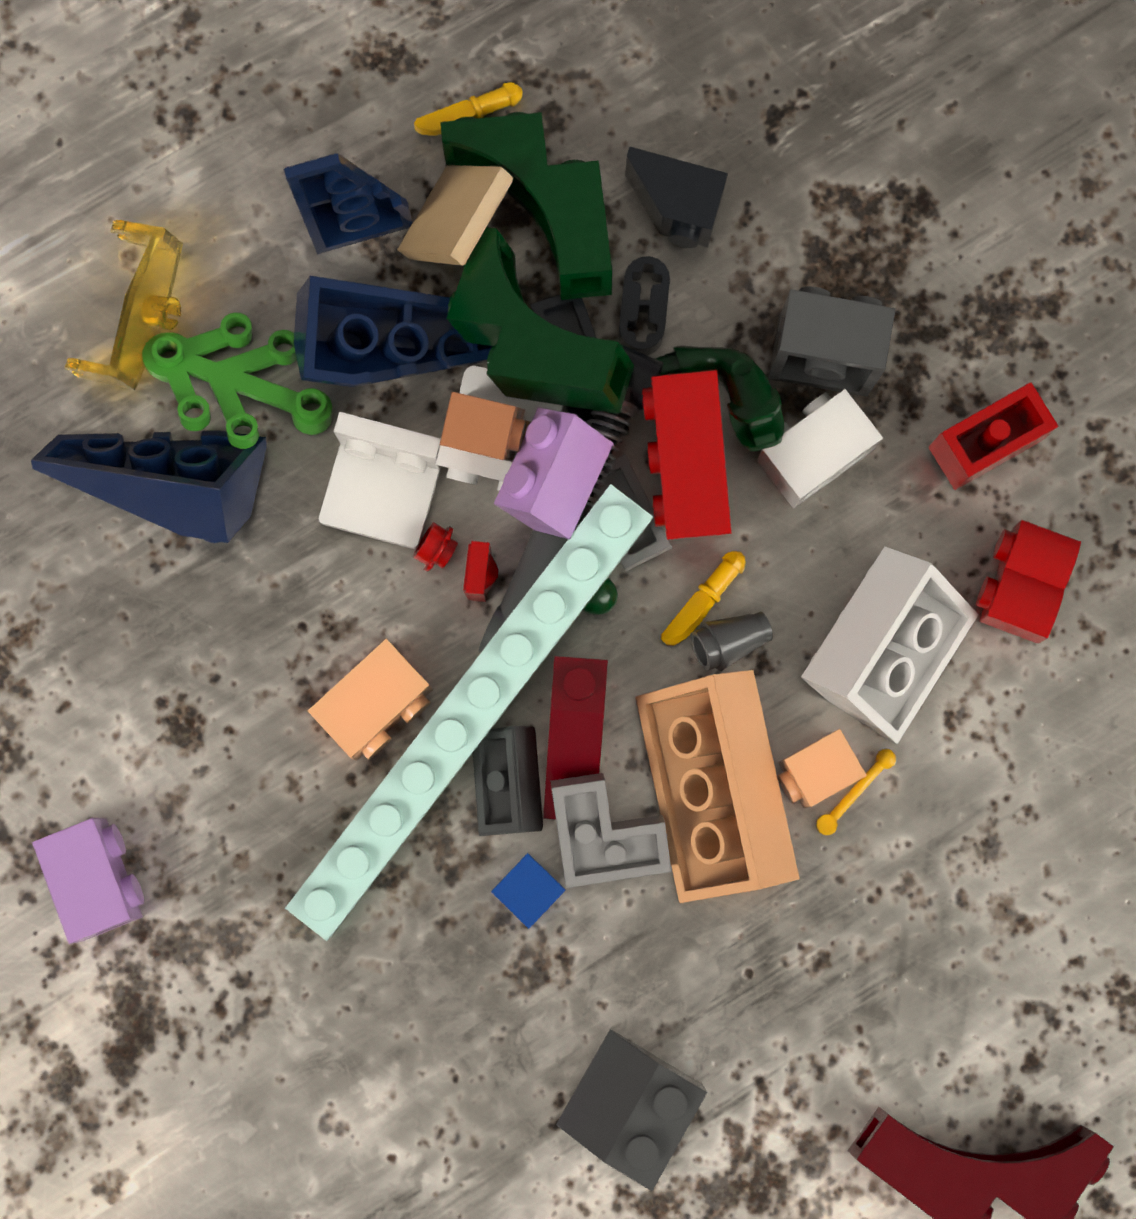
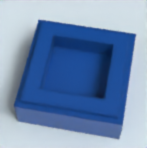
(528, 890)

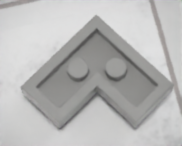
(602, 850)

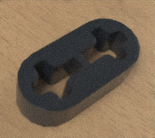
(655, 308)

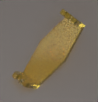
(143, 308)

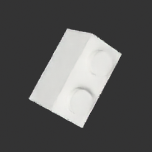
(819, 447)

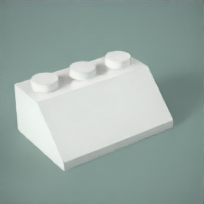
(891, 643)

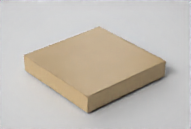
(455, 214)

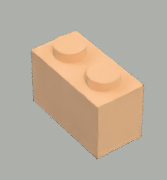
(372, 702)

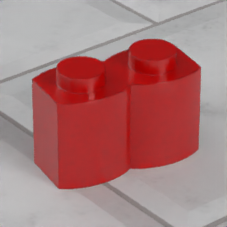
(1028, 581)

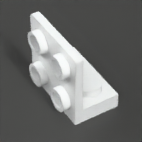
(381, 481)

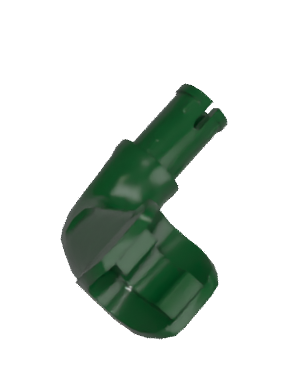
(753, 405)

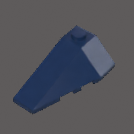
(344, 203)
(374, 334)
(182, 485)

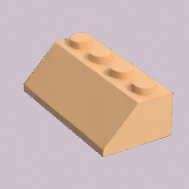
(717, 786)

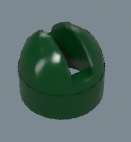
(603, 600)

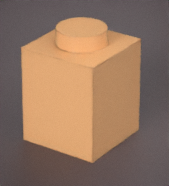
(820, 770)

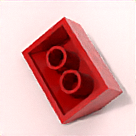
(688, 454)

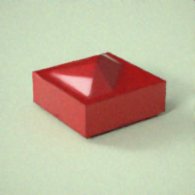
(480, 571)

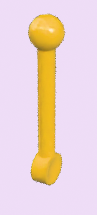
(827, 823)

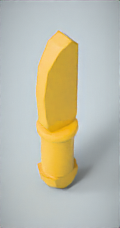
(475, 107)
(703, 600)

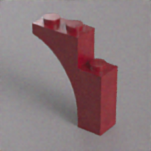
(965, 1183)

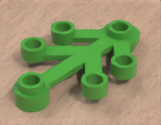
(233, 377)

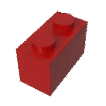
(993, 436)

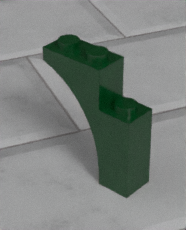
(560, 198)
(528, 353)

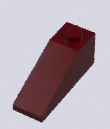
(575, 721)

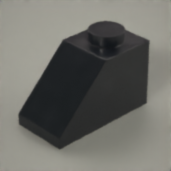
(676, 195)

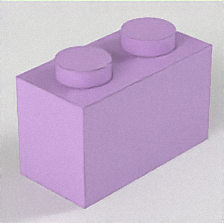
(554, 472)
(89, 879)

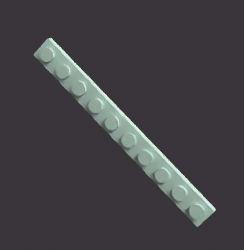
(469, 712)

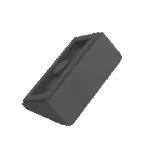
(508, 782)

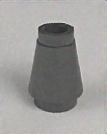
(730, 639)

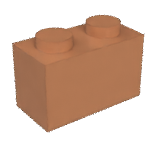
(483, 427)

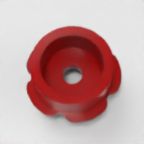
(435, 547)

